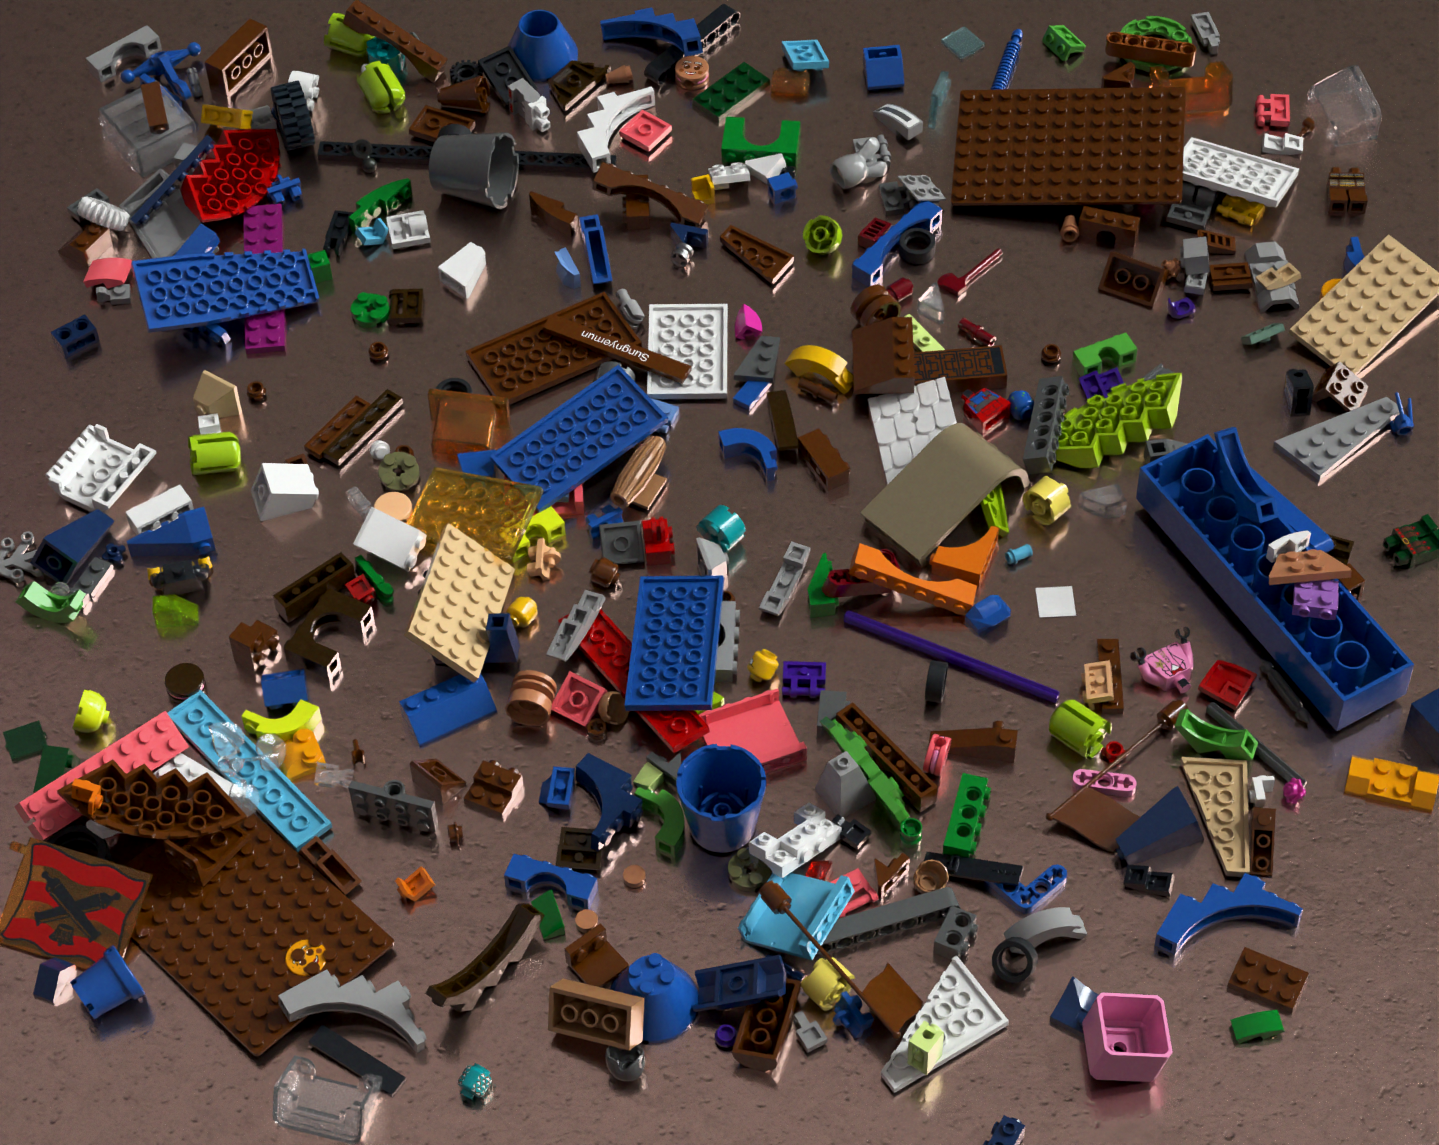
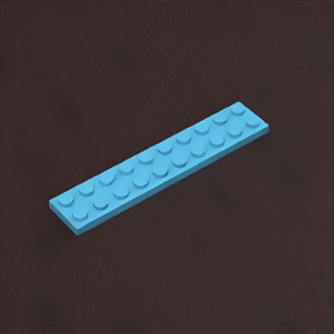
(280, 799)

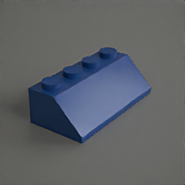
(446, 708)

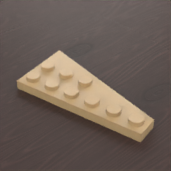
(1222, 798)

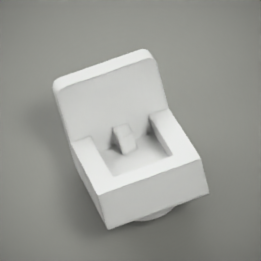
(1258, 787)

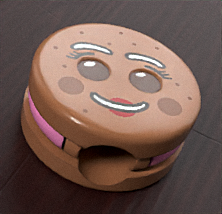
(692, 72)

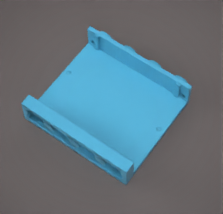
(813, 903)

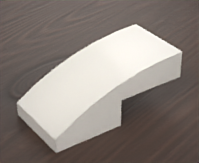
(1287, 145)
(209, 424)
(1292, 542)

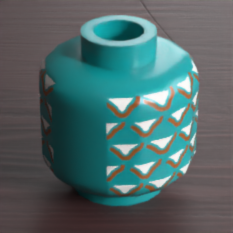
(474, 1081)

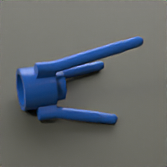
(1402, 423)

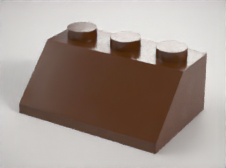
(1133, 279)

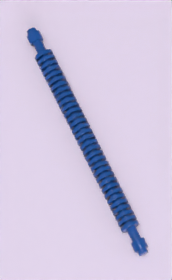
(1007, 61)

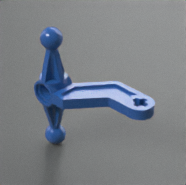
(163, 63)

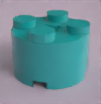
(385, 53)
(722, 528)

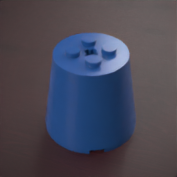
(721, 795)

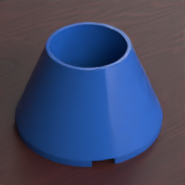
(542, 44)

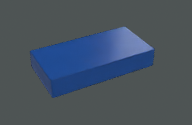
(750, 393)

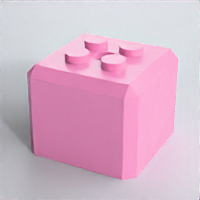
(1137, 1027)

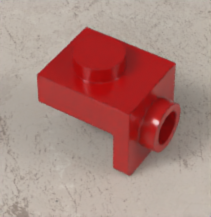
(361, 589)

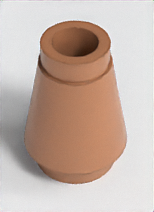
(620, 75)
(1069, 229)

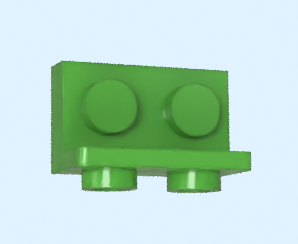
(1062, 41)

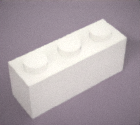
(158, 510)

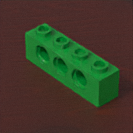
(969, 788)

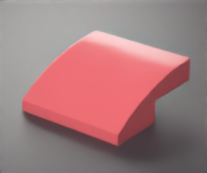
(108, 271)

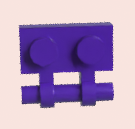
(803, 673)

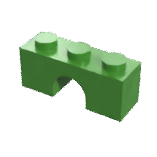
(1117, 349)

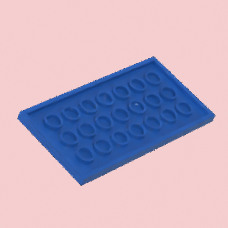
(580, 436)
(675, 643)

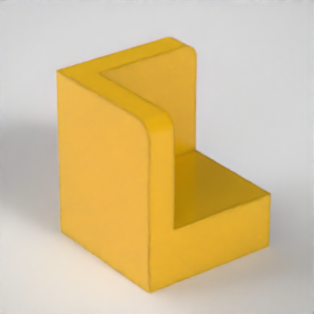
(703, 189)

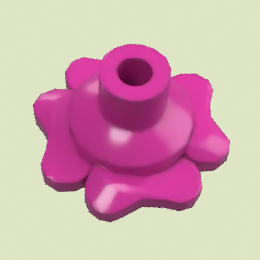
(1293, 790)

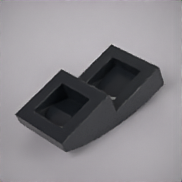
(1148, 881)

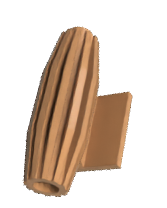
(637, 480)

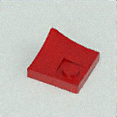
(1227, 683)

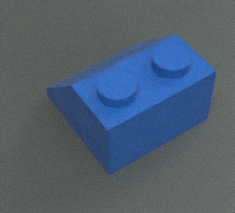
(284, 688)

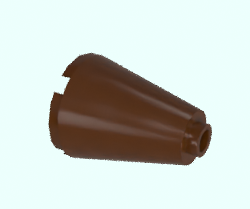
(466, 95)

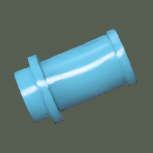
(1013, 556)

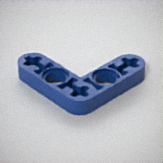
(1024, 893)

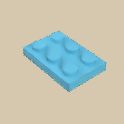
(805, 55)

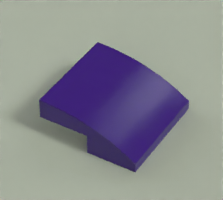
(1100, 384)

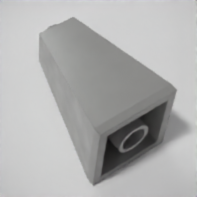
(844, 786)

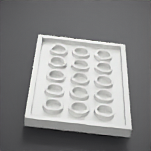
(1236, 172)
(695, 337)

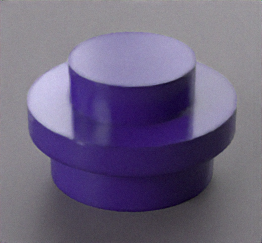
(725, 1036)

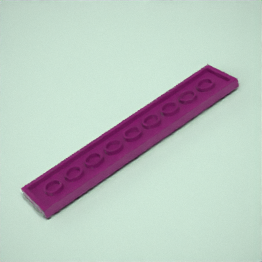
(264, 232)

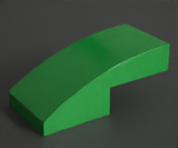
(1257, 1024)

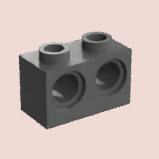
(952, 933)

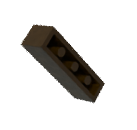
(305, 591)

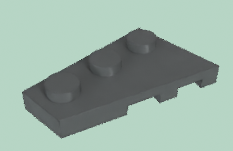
(760, 361)

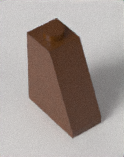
(155, 107)

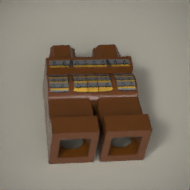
(1346, 189)

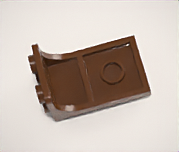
(205, 855)

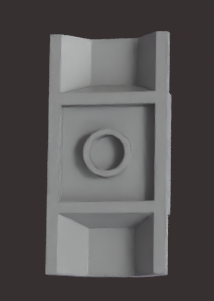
(1261, 258)

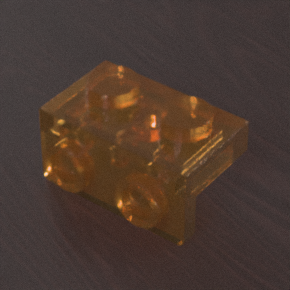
(790, 82)

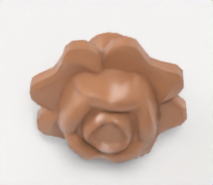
(1173, 266)

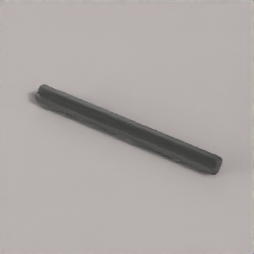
(1261, 751)

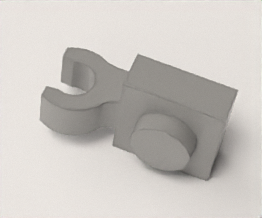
(117, 295)
(808, 1033)

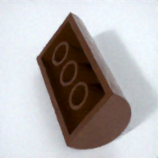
(765, 1029)

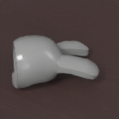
(854, 167)

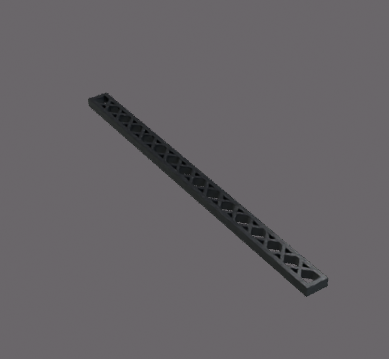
(412, 151)

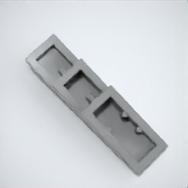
(575, 626)

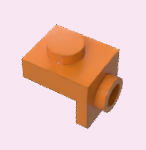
(87, 792)
(415, 885)

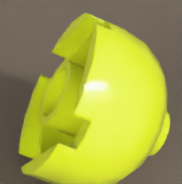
(91, 712)

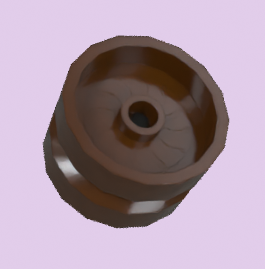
(874, 305)

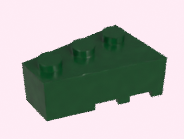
(53, 764)

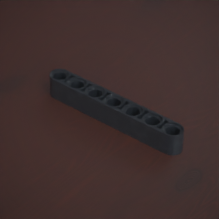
(710, 30)

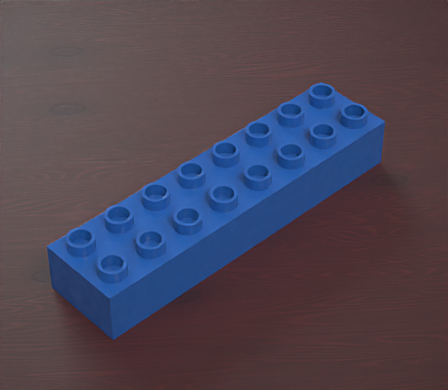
(1339, 664)

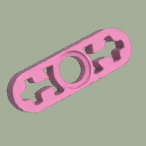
(1119, 790)

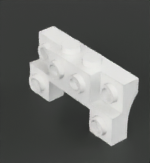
(798, 845)

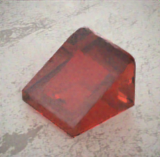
(820, 870)

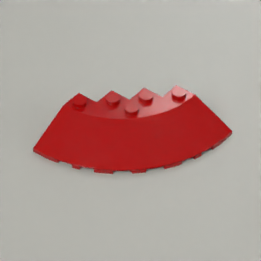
(232, 174)

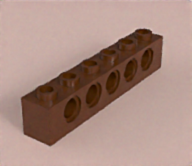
(890, 758)

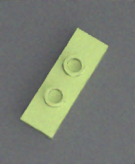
(922, 339)

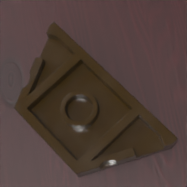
(575, 81)

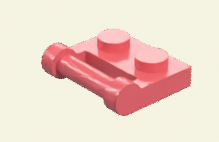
(860, 885)

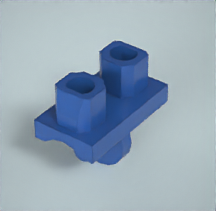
(282, 188)
(610, 516)
(849, 1015)

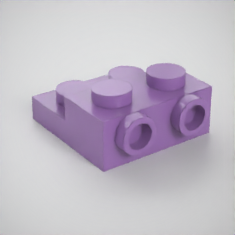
(1316, 599)

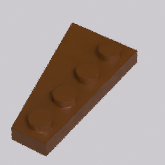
(758, 254)

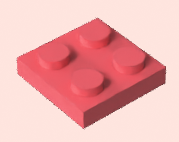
(645, 130)

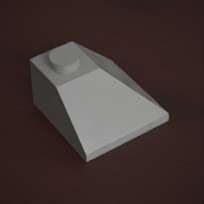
(711, 558)

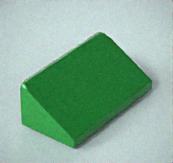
(552, 923)

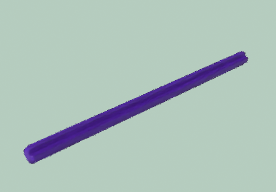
(952, 656)

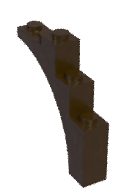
(487, 968)

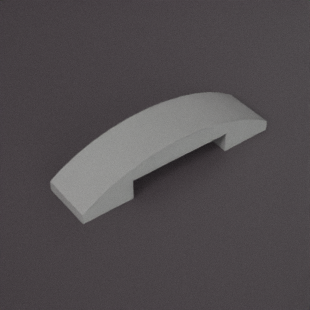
(786, 580)

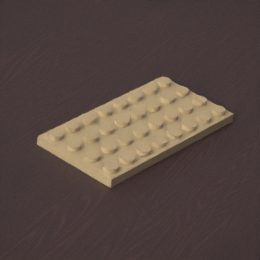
(1368, 306)
(455, 602)

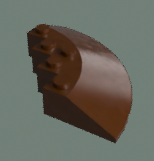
(157, 806)

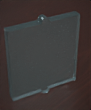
(963, 42)

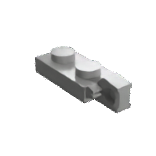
(1206, 31)

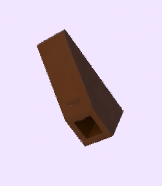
(1262, 840)

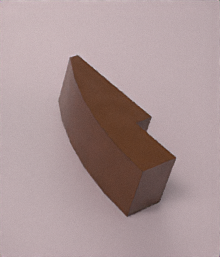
(554, 213)
(330, 865)

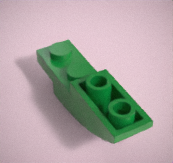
(380, 200)

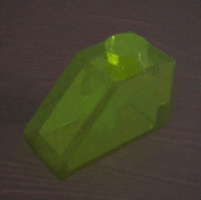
(174, 611)

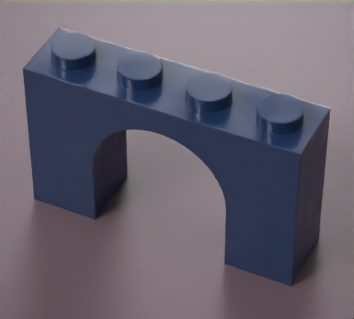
(502, 638)

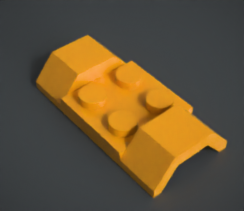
(1392, 783)

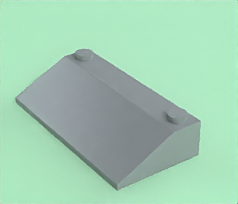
(167, 226)

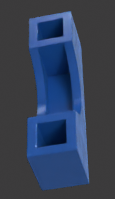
(527, 873)

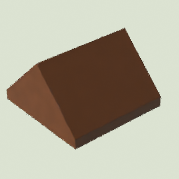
(436, 779)

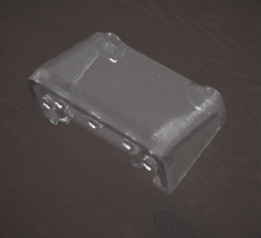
(1348, 106)
(322, 1104)

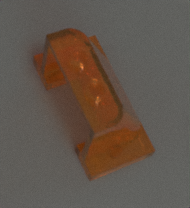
(466, 421)

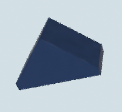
(52, 978)

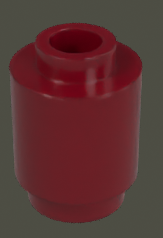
(900, 289)

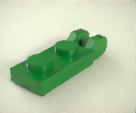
(383, 590)

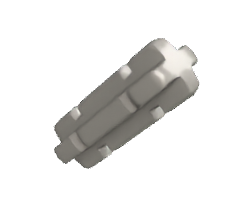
(194, 82)

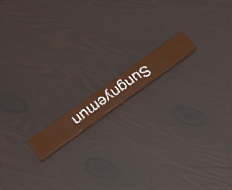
(617, 348)

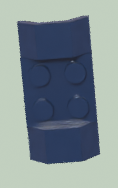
(740, 983)

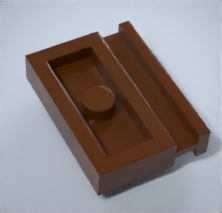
(1230, 276)

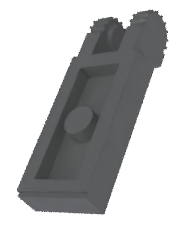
(92, 579)

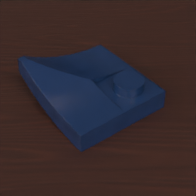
(1073, 1007)

